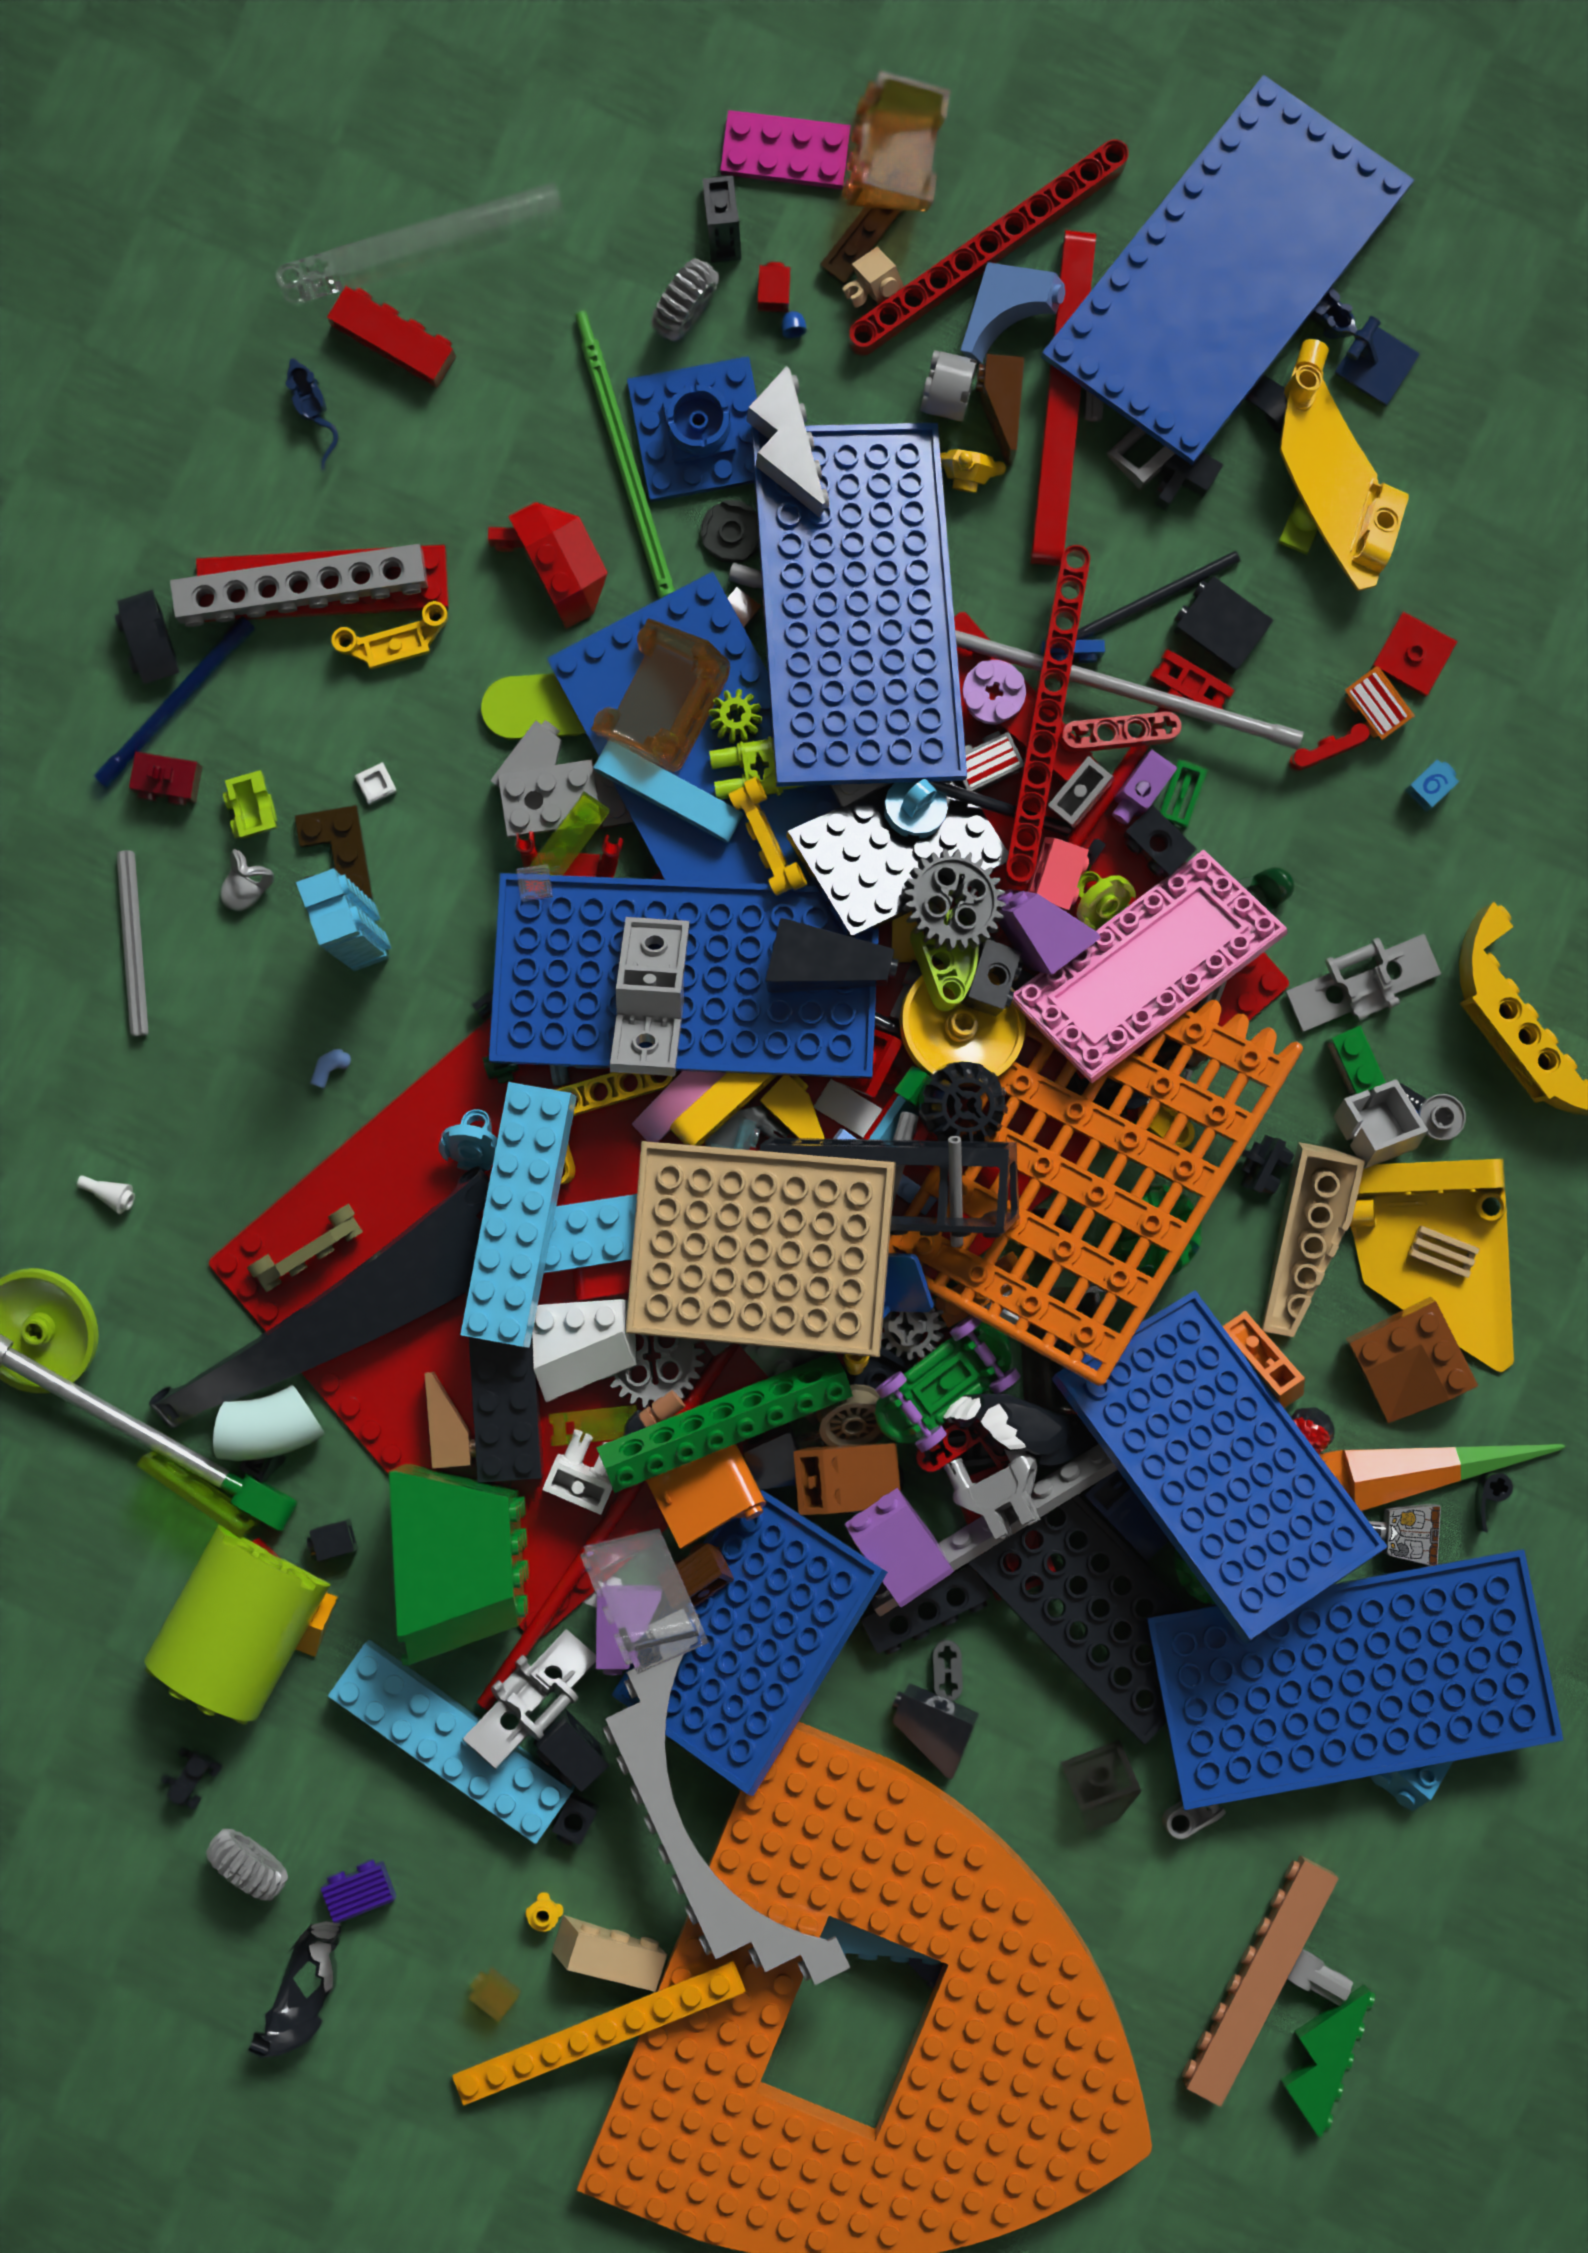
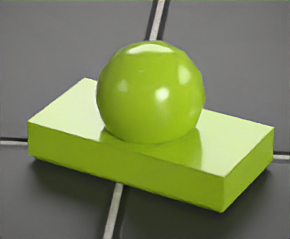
(1299, 529)

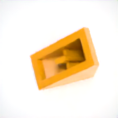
(315, 1632)

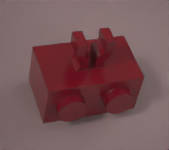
(165, 778)

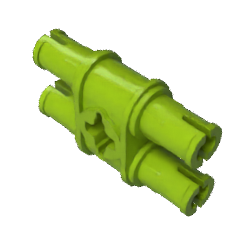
(746, 756)

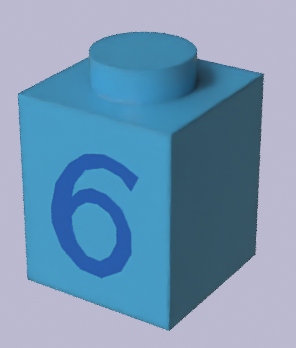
(1432, 784)

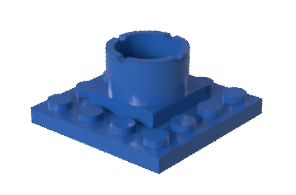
(693, 456)

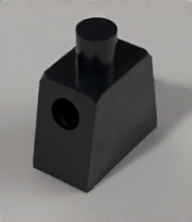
(772, 1457)

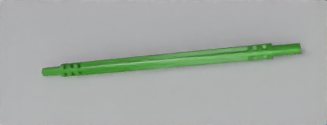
(624, 456)

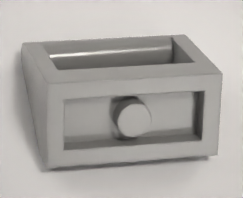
(1141, 476)

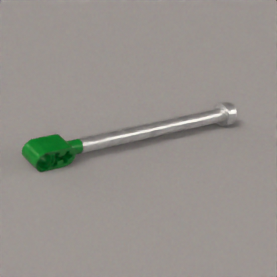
(248, 1493)

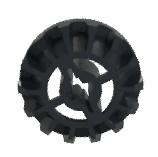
(944, 1084)

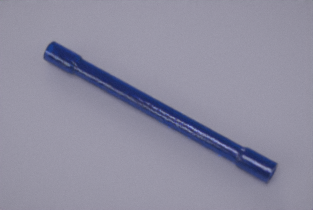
(231, 640)

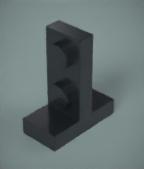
(722, 219)

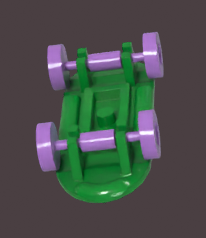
(966, 1364)

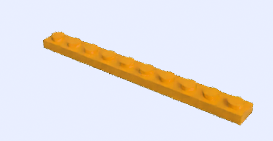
(599, 2033)

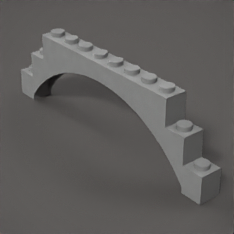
(721, 1914)

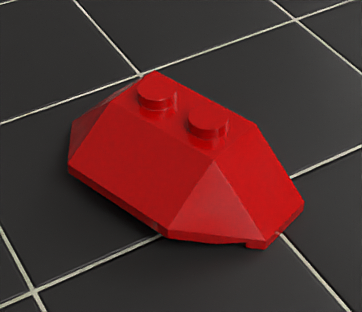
(562, 559)

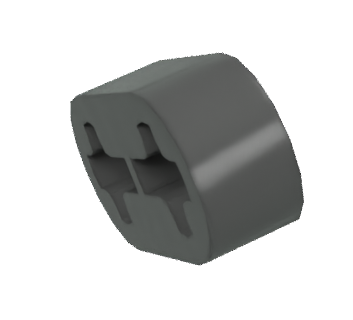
(955, 1669)

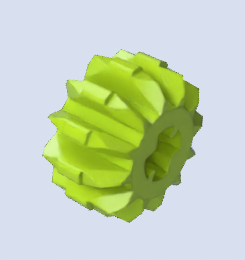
(748, 717)

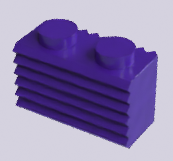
(358, 1891)

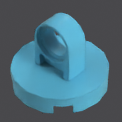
(915, 808)
(468, 1143)

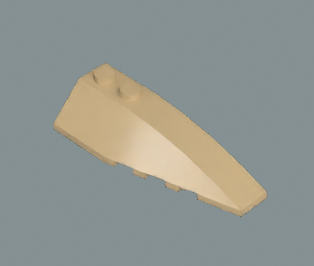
(1311, 1227)

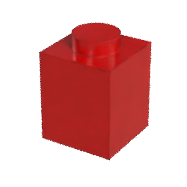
(774, 287)

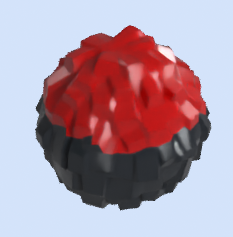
(1315, 1426)

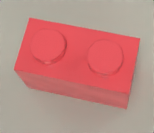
(1059, 872)

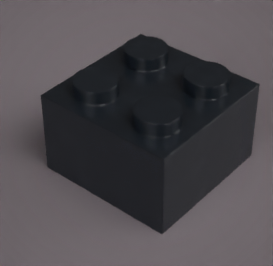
(572, 1751)

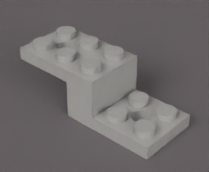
(560, 789)
(649, 996)

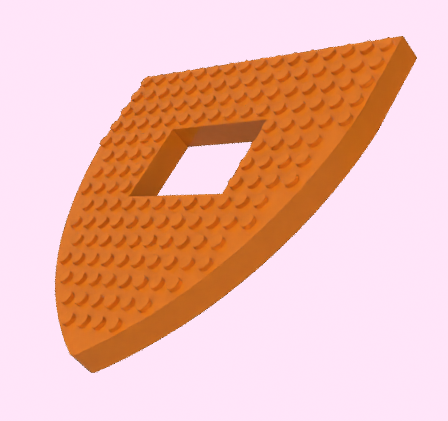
(1008, 2089)

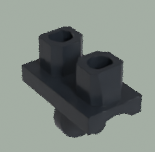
(1261, 1162)

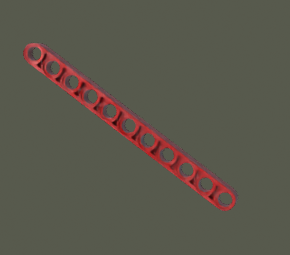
(995, 234)
(1061, 412)
(1049, 700)

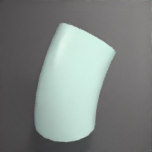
(264, 1426)

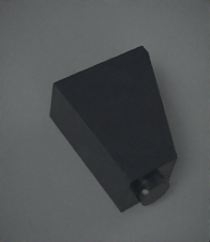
(935, 1726)

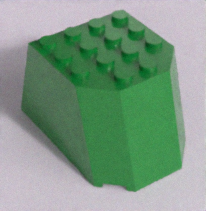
(455, 1559)

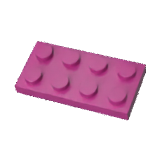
(785, 149)

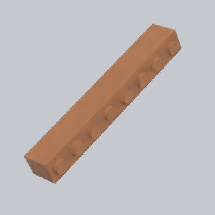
(1259, 1980)

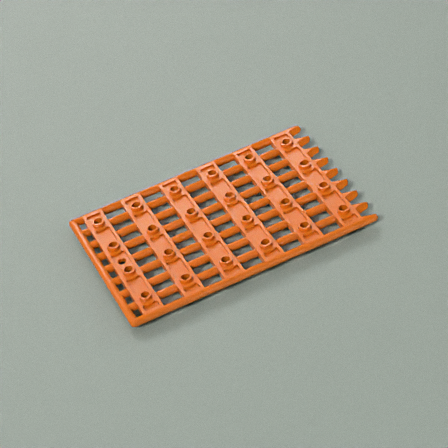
(1154, 1225)

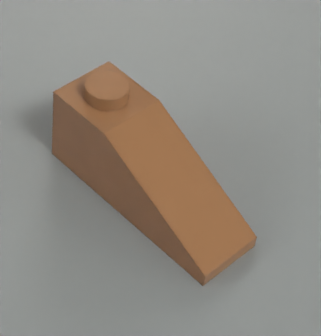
(448, 1432)

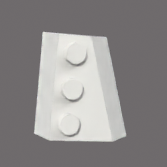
(580, 1344)

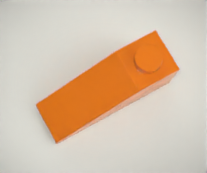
(1267, 1359)

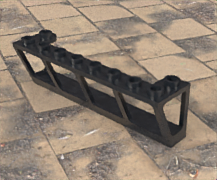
(926, 1153)

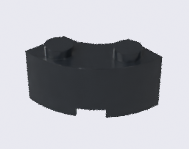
(147, 637)

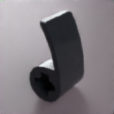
(1270, 399)
(1483, 1492)

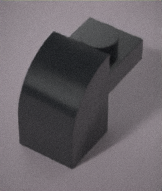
(1195, 478)

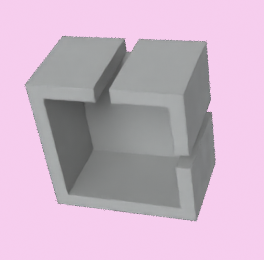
(1384, 1127)

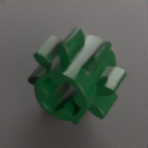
(501, 1071)

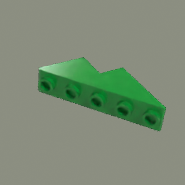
(1330, 2043)

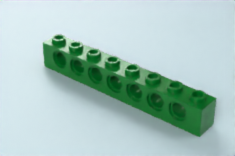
(724, 1421)

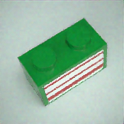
(1355, 1061)

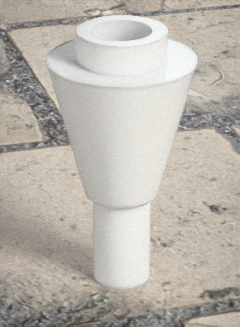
(115, 1195)

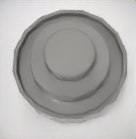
(1442, 1116)

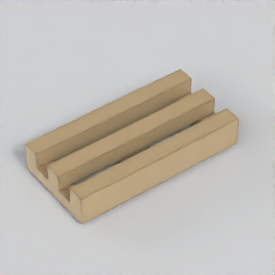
(1468, 1261)

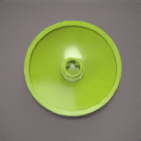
(48, 1324)

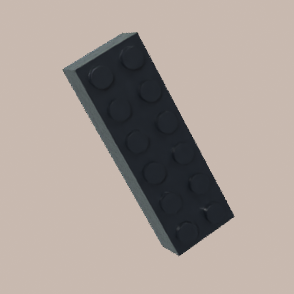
(505, 1411)

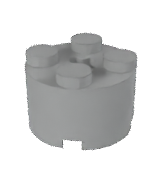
(948, 385)

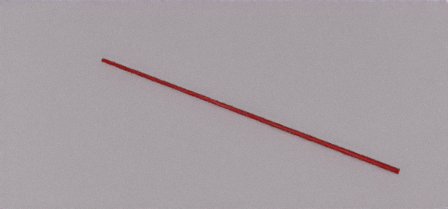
(718, 1362)

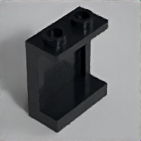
(1222, 623)

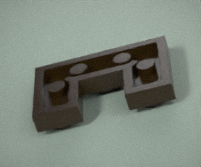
(344, 832)

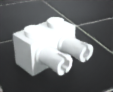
(577, 1482)

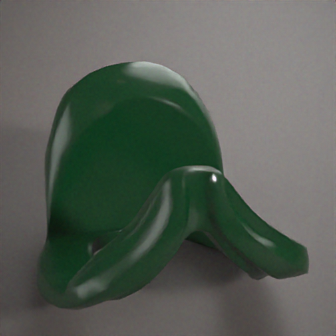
(1275, 883)

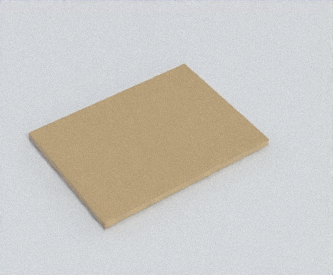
(761, 1248)

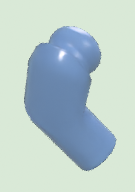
(327, 1063)

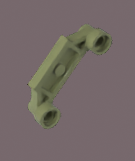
(270, 1273)

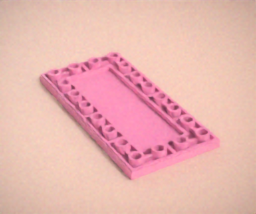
(1149, 966)

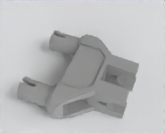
(998, 1492)

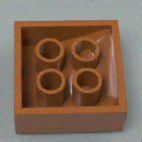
(1412, 1361)

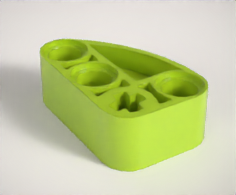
(957, 972)

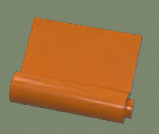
(706, 1494)

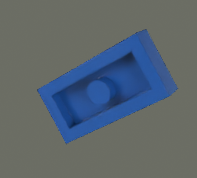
(1085, 650)

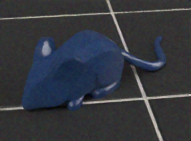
(1334, 317)
(309, 400)

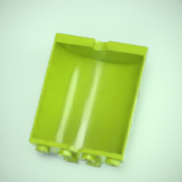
(234, 1627)

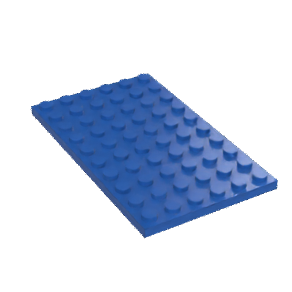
(1222, 1468)

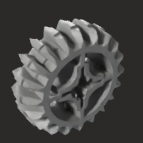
(684, 299)
(247, 1864)

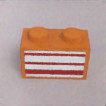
(1378, 703)

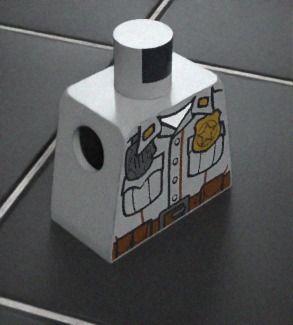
(1411, 1532)

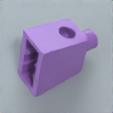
(1146, 779)

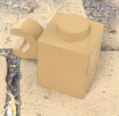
(875, 276)

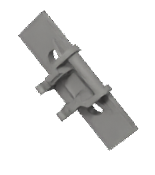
(1365, 991)
(524, 1692)

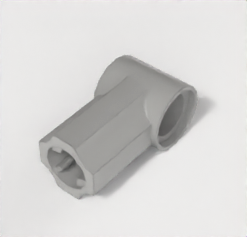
(1312, 1974)

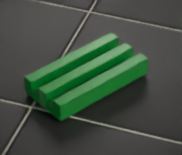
(1190, 769)

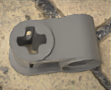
(1195, 1819)

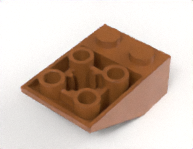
(844, 1477)

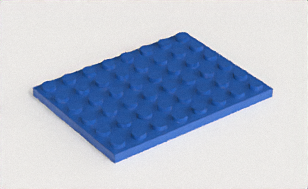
(767, 1638)

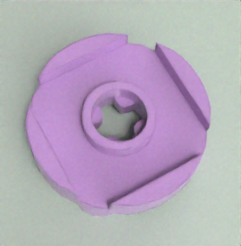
(1009, 682)

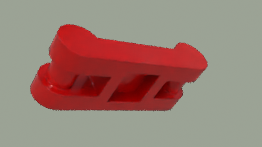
(1192, 680)
(1329, 748)

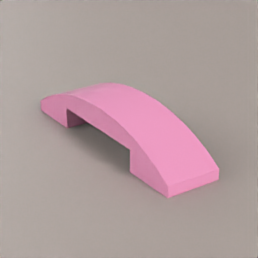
(672, 1102)

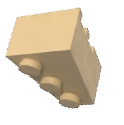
(609, 1954)

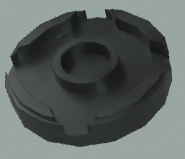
(730, 531)

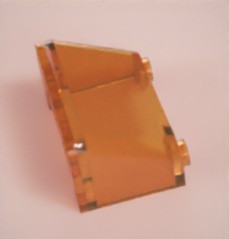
(666, 697)

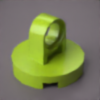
(1103, 899)

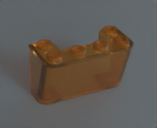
(895, 144)

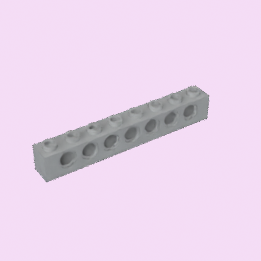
(189, 591)

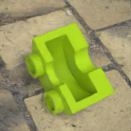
(251, 805)

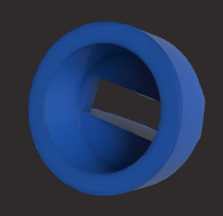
(793, 325)

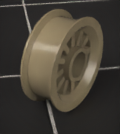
(851, 1419)

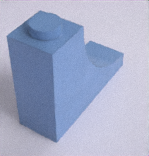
(1005, 298)

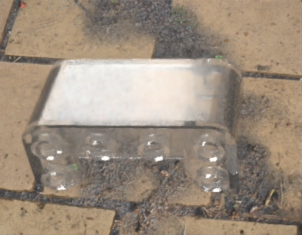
(644, 1598)

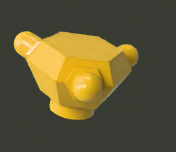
(970, 469)

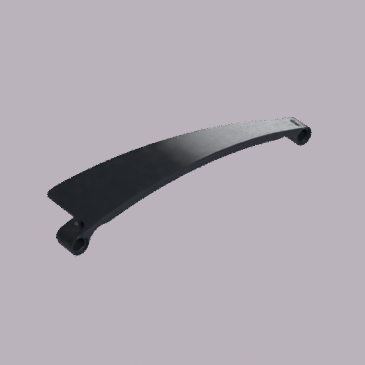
(393, 1287)

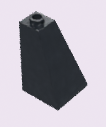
(824, 960)

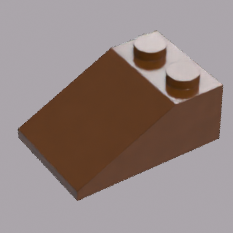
(1001, 392)

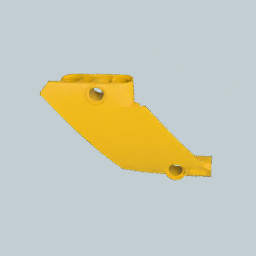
(1335, 477)

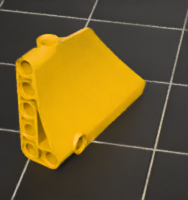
(1448, 1200)

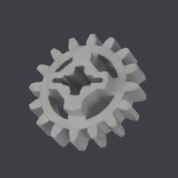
(908, 1336)

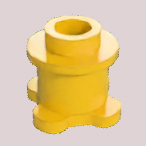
(544, 1903)

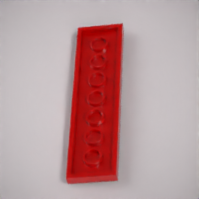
(436, 571)

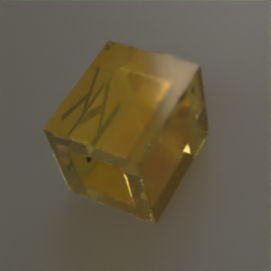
(493, 1993)

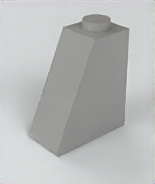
(536, 749)

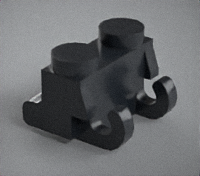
(190, 1777)

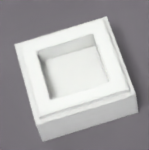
(376, 783)

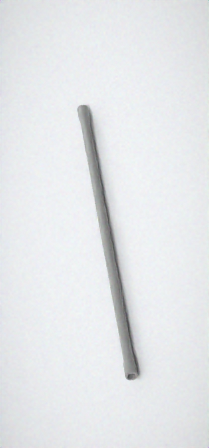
(1274, 732)

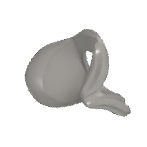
(240, 891)

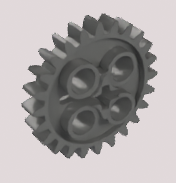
(980, 910)

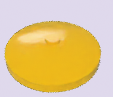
(959, 1034)

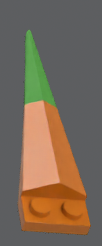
(1388, 1475)

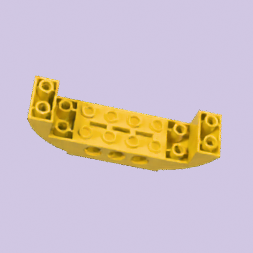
(1487, 991)

